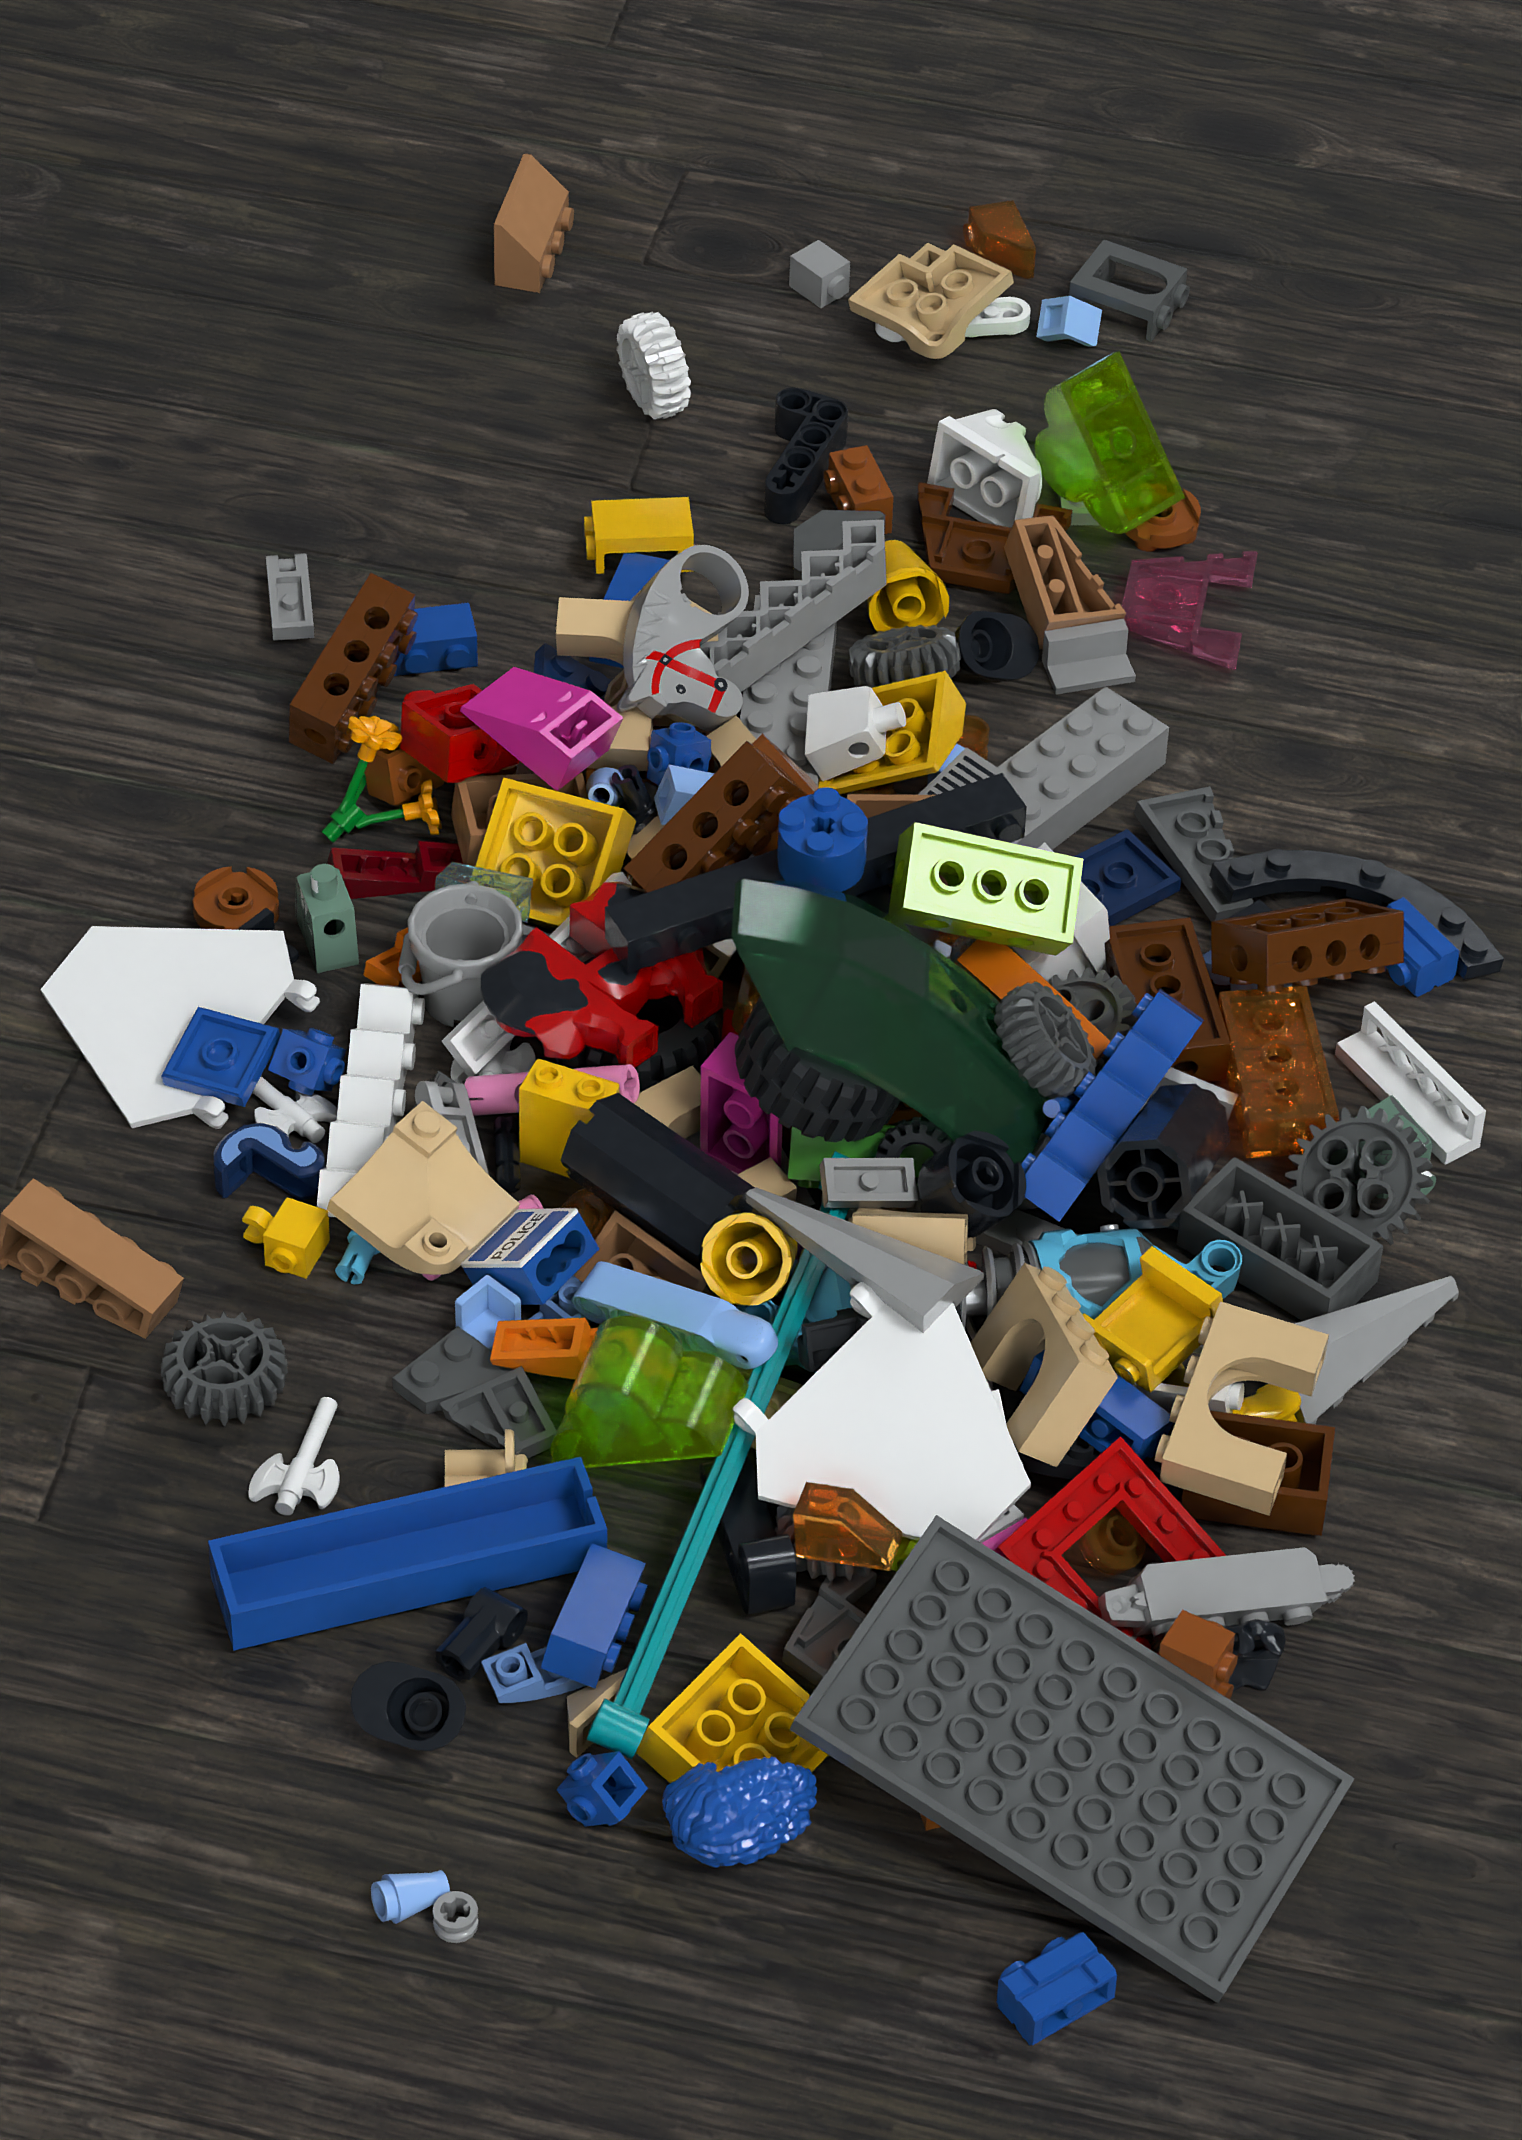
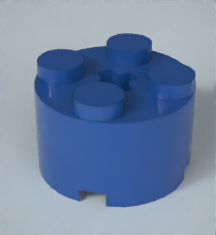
(822, 840)

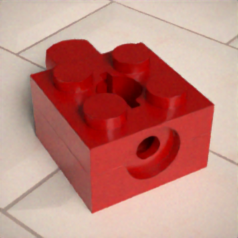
(446, 738)

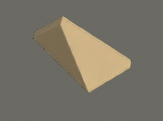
(583, 1707)

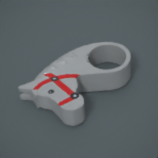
(664, 637)

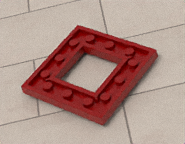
(1110, 1481)

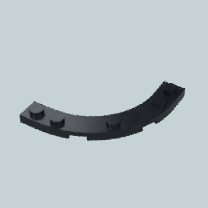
(1363, 880)

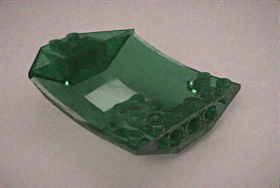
(881, 1006)

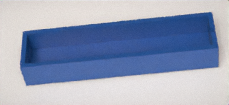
(405, 1552)

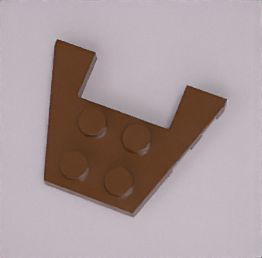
(969, 550)

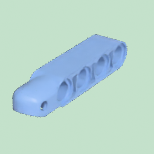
(692, 1317)

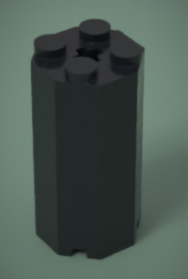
(1164, 1156)
(653, 1175)

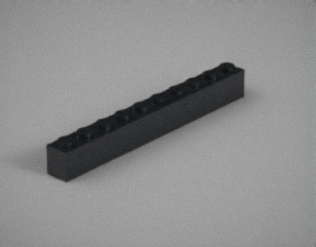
(701, 908)

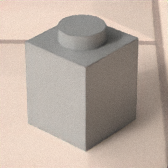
(819, 274)

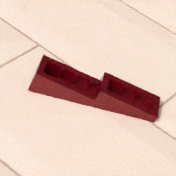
(393, 873)

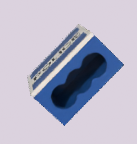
(533, 1253)

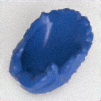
(740, 1810)

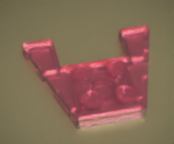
(1169, 597)

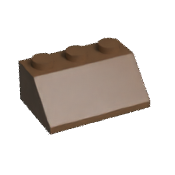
(530, 227)
(634, 1248)

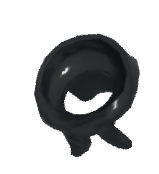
(1256, 1658)

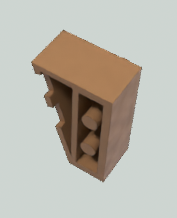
(1053, 579)

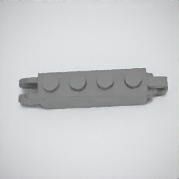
(1226, 1591)

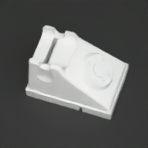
(987, 467)

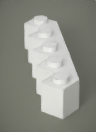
(374, 1082)

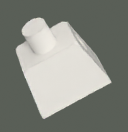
(848, 729)

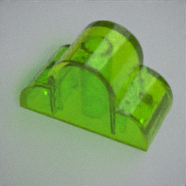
(1105, 448)
(646, 1399)

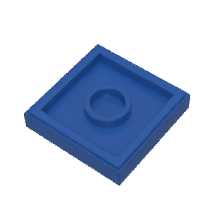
(221, 1056)

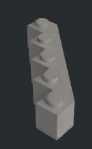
(801, 609)

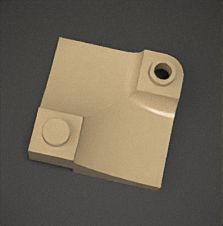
(931, 296)
(423, 1196)

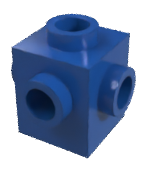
(677, 746)
(308, 1060)
(601, 1788)

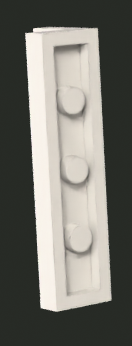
(1386, 1071)

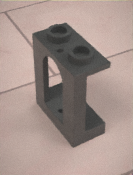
(1093, 285)

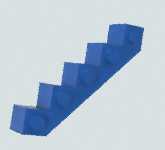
(1108, 1102)

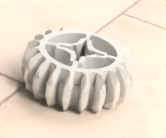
(653, 365)

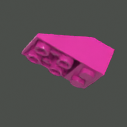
(545, 723)

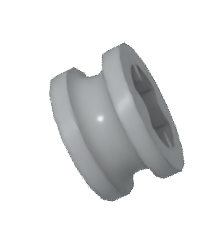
(447, 1906)

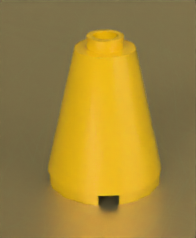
(911, 593)
(747, 1259)

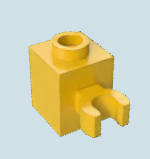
(292, 1237)

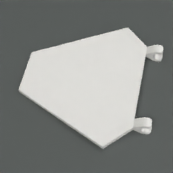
(136, 990)
(896, 1422)

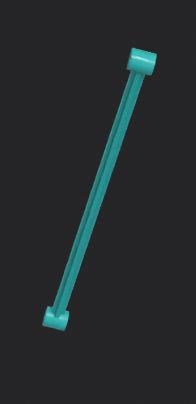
(619, 1722)

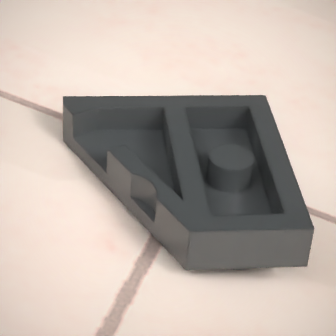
(445, 1371)
(501, 1405)

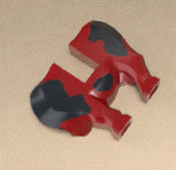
(572, 1004)

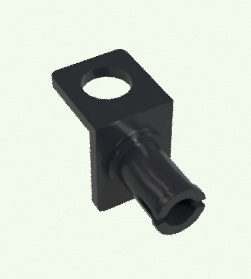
(637, 796)

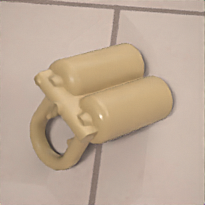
(477, 1464)

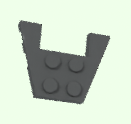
(827, 1626)

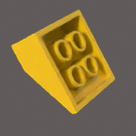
(919, 748)
(557, 841)
(730, 1715)

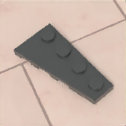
(1191, 839)

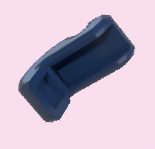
(270, 1155)

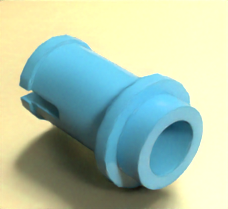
(355, 1259)

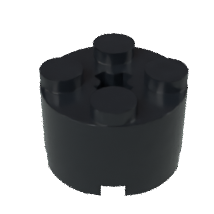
(973, 1179)

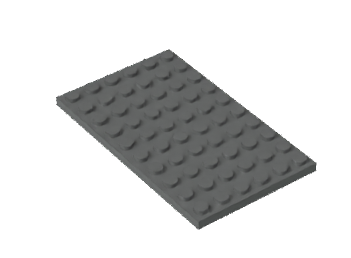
(1074, 1757)

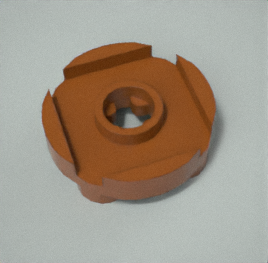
(1174, 528)
(223, 885)

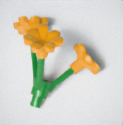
(374, 735)

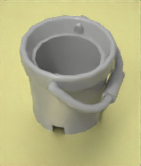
(455, 939)

